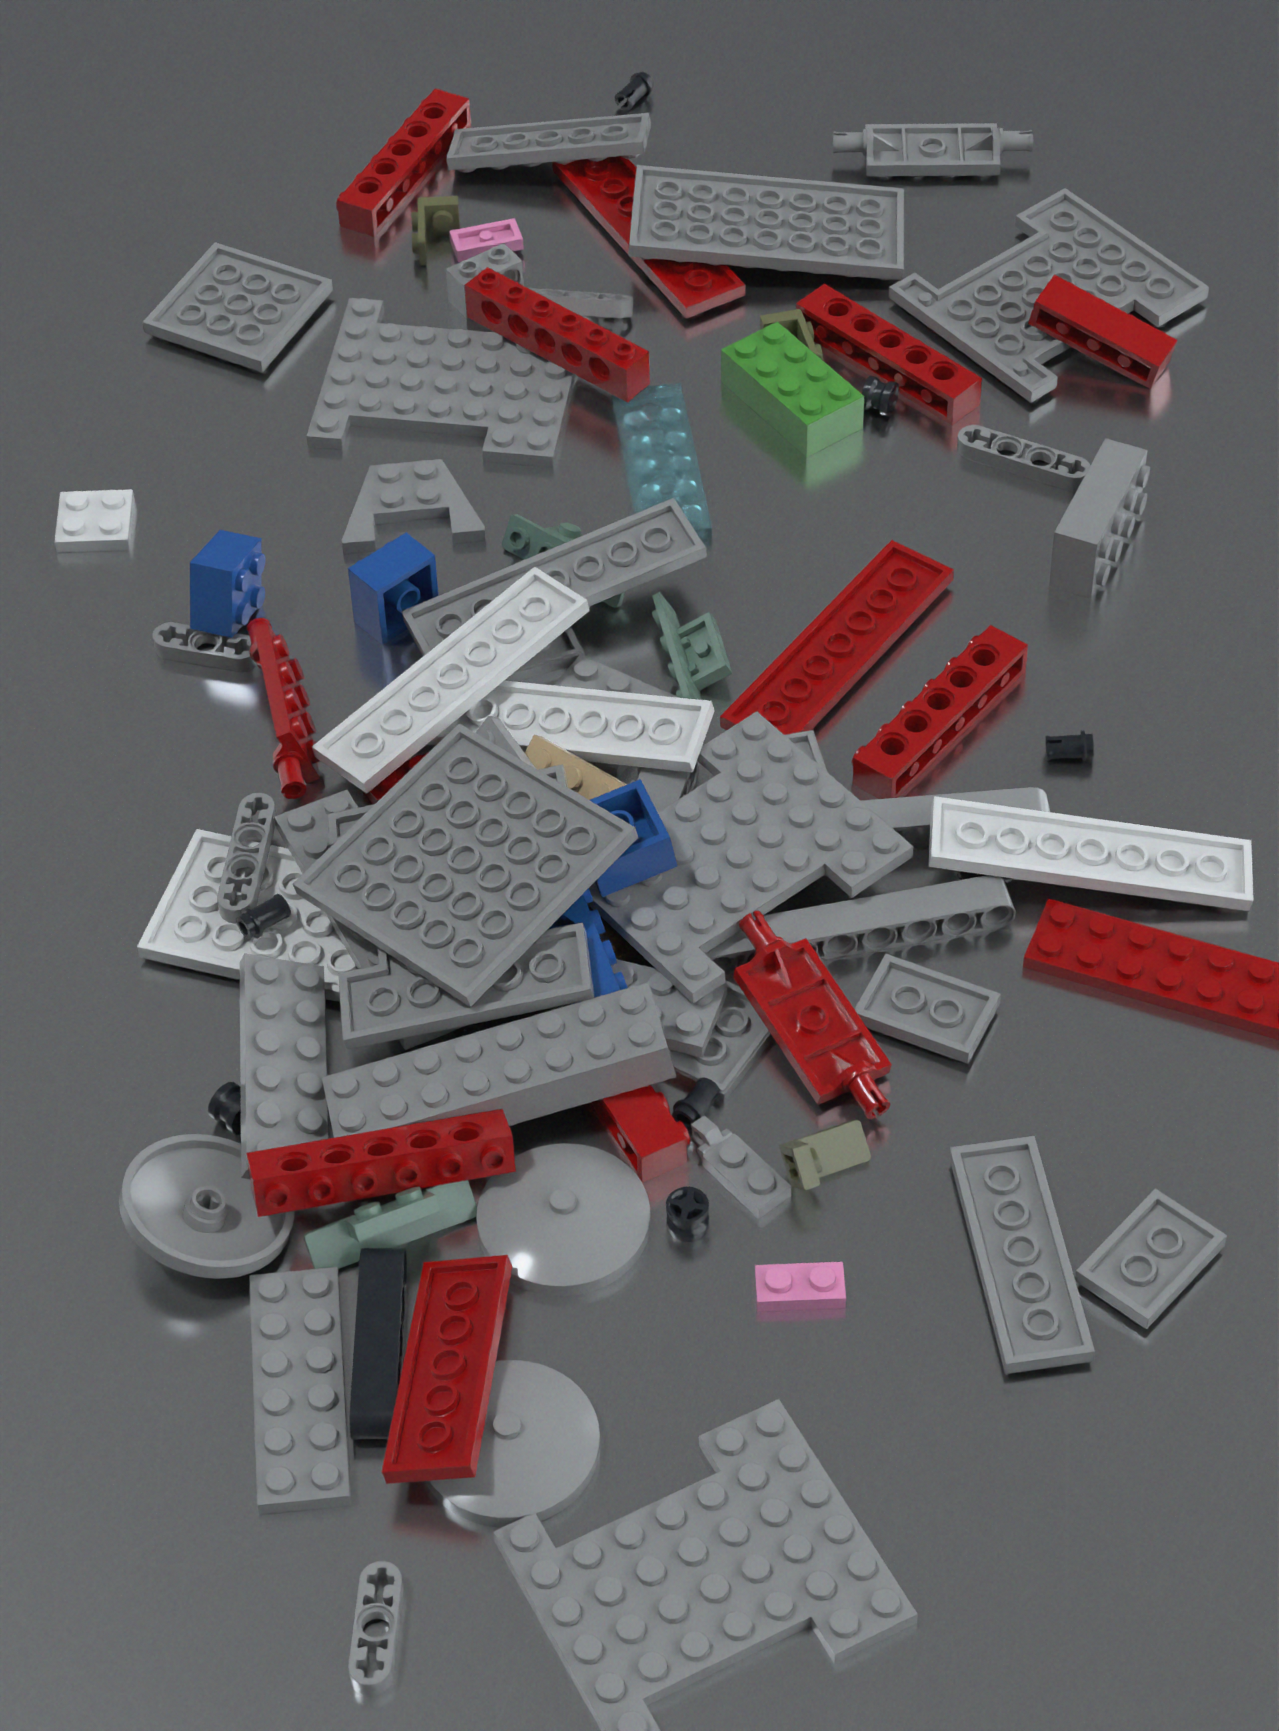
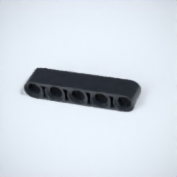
(377, 1341)

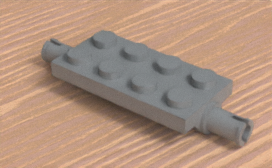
(932, 148)

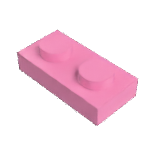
(480, 238)
(800, 1286)

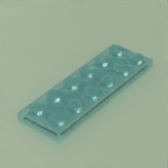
(661, 453)

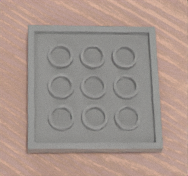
(238, 306)

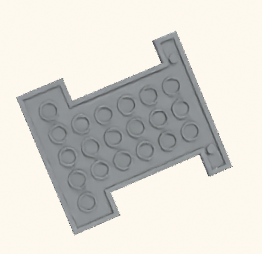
(991, 305)
(441, 385)
(744, 847)
(399, 1003)
(708, 1574)

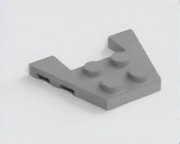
(410, 494)

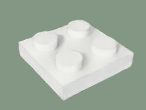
(94, 521)

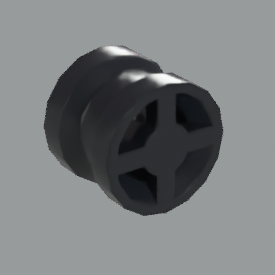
(880, 395)
(226, 1106)
(679, 1206)

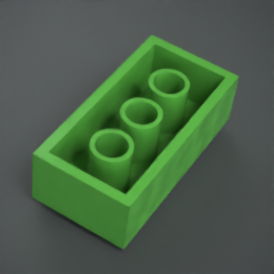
(792, 389)

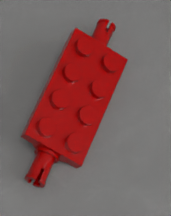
(287, 700)
(811, 1019)

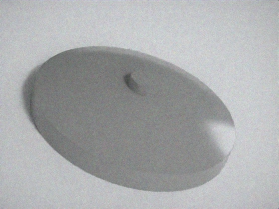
(196, 1211)
(565, 1219)
(533, 1452)

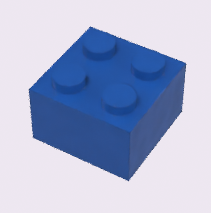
(391, 582)
(226, 583)
(649, 853)

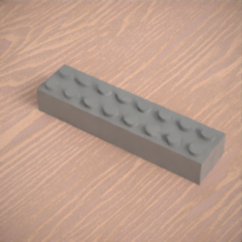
(519, 1066)

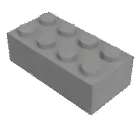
(1099, 518)

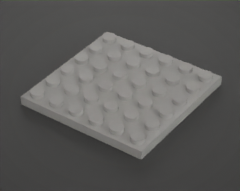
(465, 863)

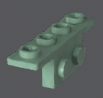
(529, 539)
(694, 649)
(392, 1224)

